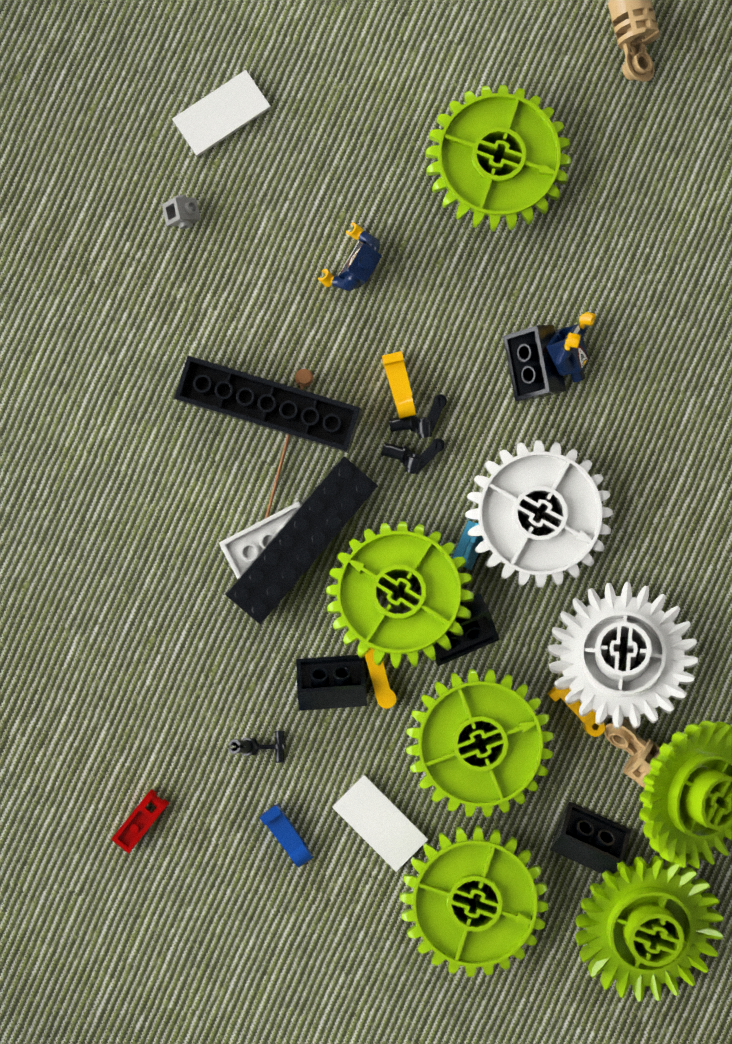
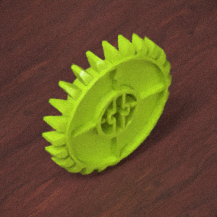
(487, 129)
(377, 564)
(495, 778)
(690, 795)
(636, 907)
(477, 939)

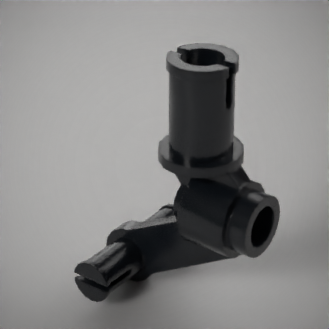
(422, 426)
(413, 461)
(250, 746)

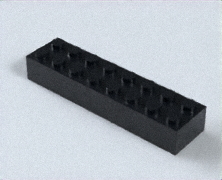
(268, 404)
(301, 540)

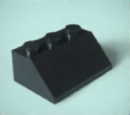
(531, 365)
(477, 632)
(331, 682)
(590, 839)

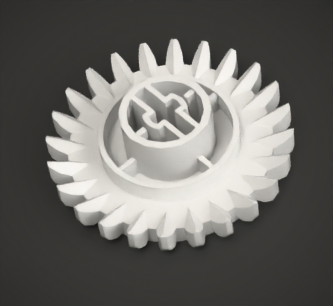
(577, 517)
(613, 691)

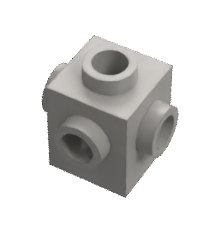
(181, 212)

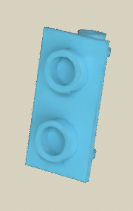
(467, 546)

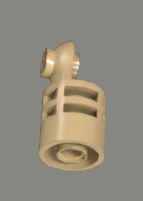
(634, 29)
(640, 750)

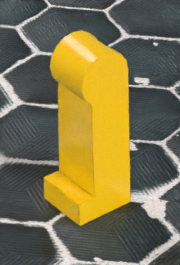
(399, 384)
(385, 696)
(588, 721)

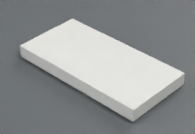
(221, 113)
(248, 543)
(380, 822)

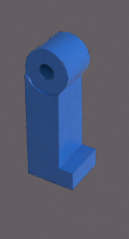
(286, 835)

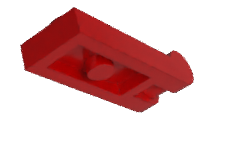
(139, 822)

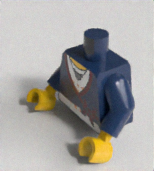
(358, 265)
(569, 349)

